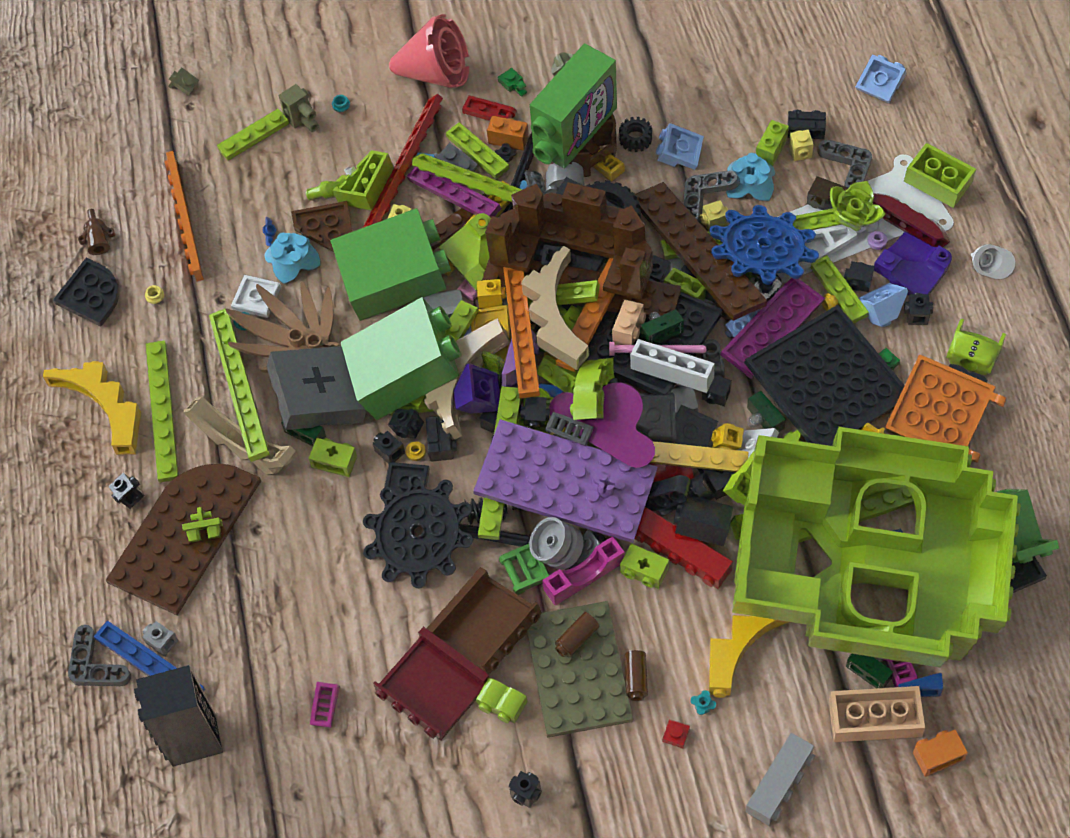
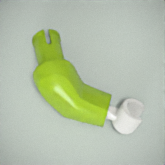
(325, 188)

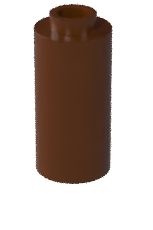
(576, 635)
(636, 675)

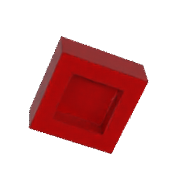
(676, 733)

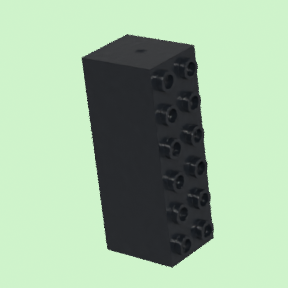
(178, 716)

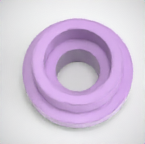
(877, 244)

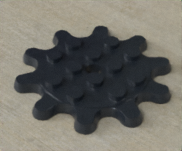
(402, 516)

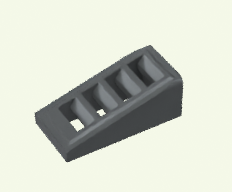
(557, 423)

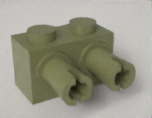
(297, 108)

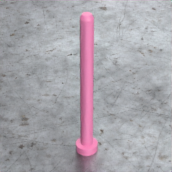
(680, 348)

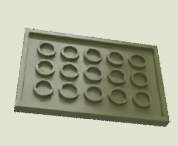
(584, 688)

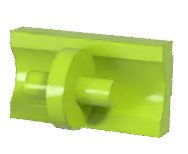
(193, 528)

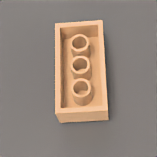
(876, 714)

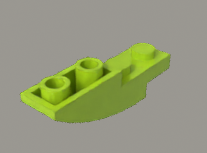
(558, 376)

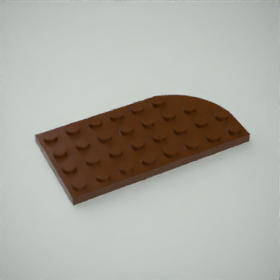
(160, 559)

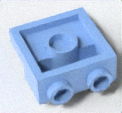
(881, 78)
(679, 147)

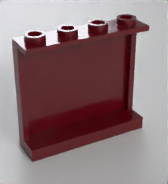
(432, 685)

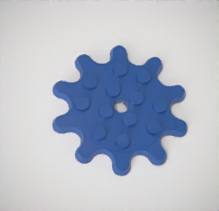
(783, 241)

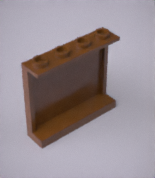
(484, 621)

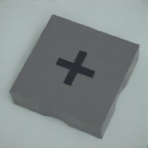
(314, 388)

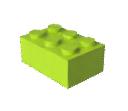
(939, 175)

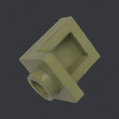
(183, 81)

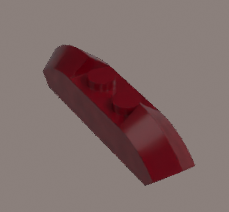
(911, 221)

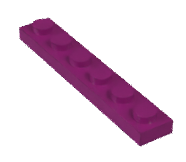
(454, 192)

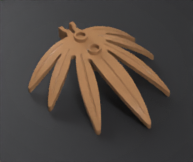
(298, 337)

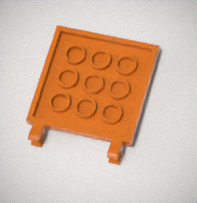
(941, 405)

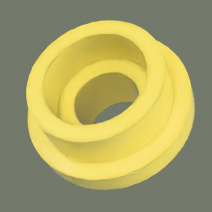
(154, 290)

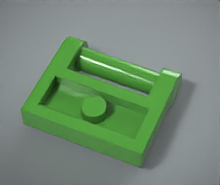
(531, 567)

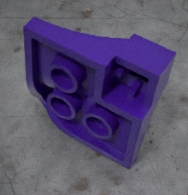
(913, 264)

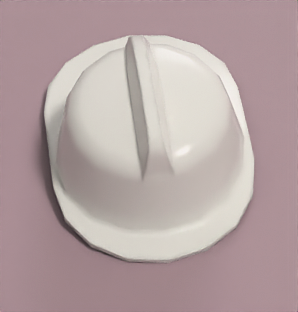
(993, 261)

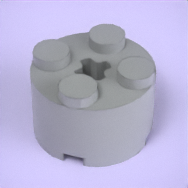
(557, 174)

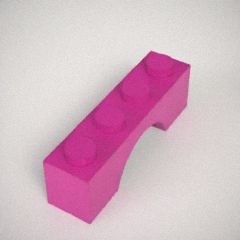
(566, 583)

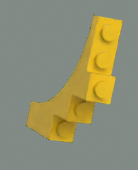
(91, 382)

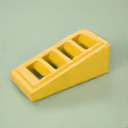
(610, 174)

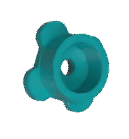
(703, 708)

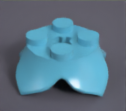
(754, 177)
(301, 256)

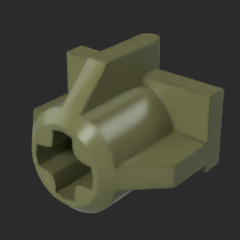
(559, 61)

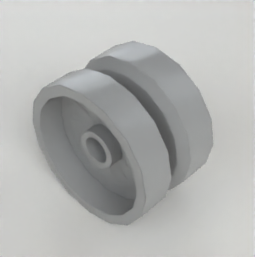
(556, 543)

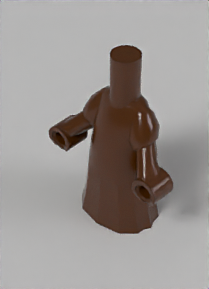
(94, 231)

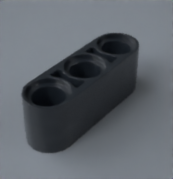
(668, 492)

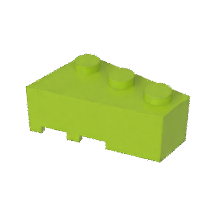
(366, 182)

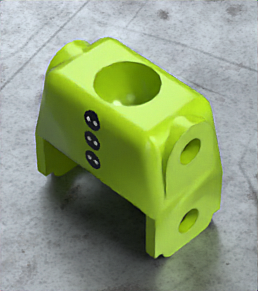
(974, 350)

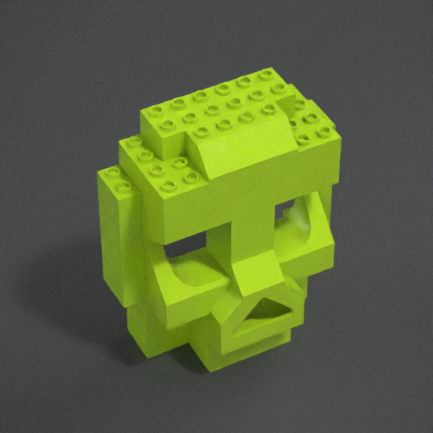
(951, 565)

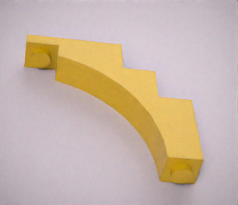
(727, 653)

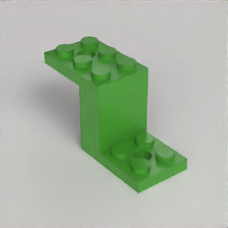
(1029, 538)

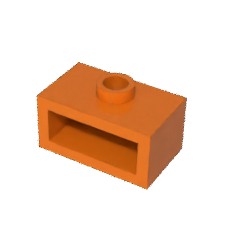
(507, 131)
(939, 752)

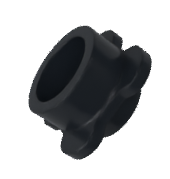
(506, 156)

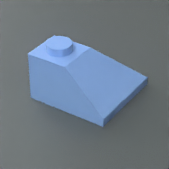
(884, 303)

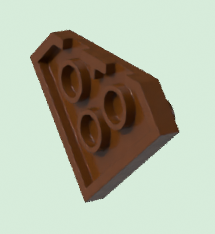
(323, 222)

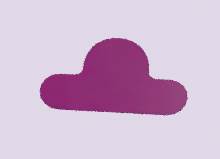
(617, 430)

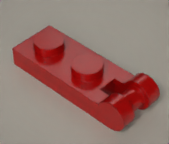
(486, 109)

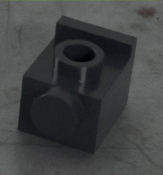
(388, 447)

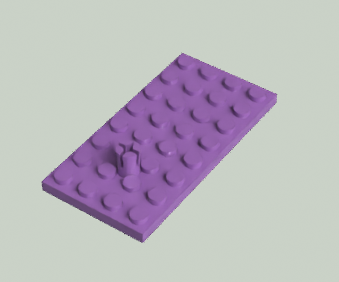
(564, 481)

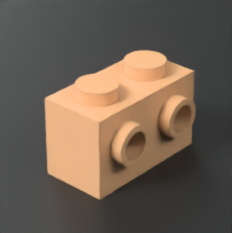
(628, 323)

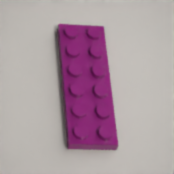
(782, 315)

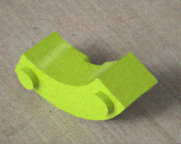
(588, 391)

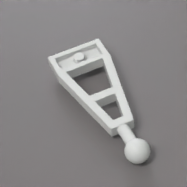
(833, 246)

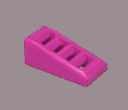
(895, 677)
(334, 688)

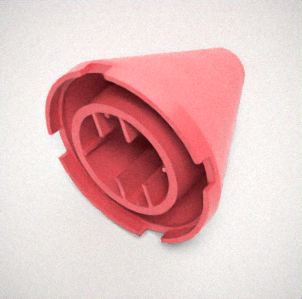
(434, 55)

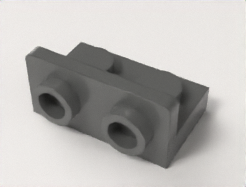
(456, 157)

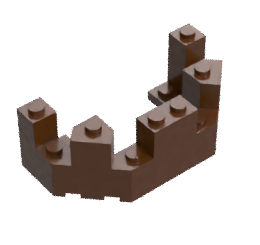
(578, 222)

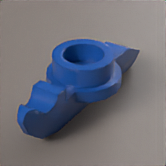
(269, 231)

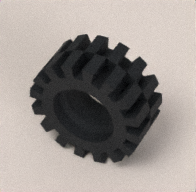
(635, 126)

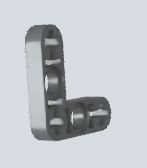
(856, 163)
(702, 188)
(89, 669)

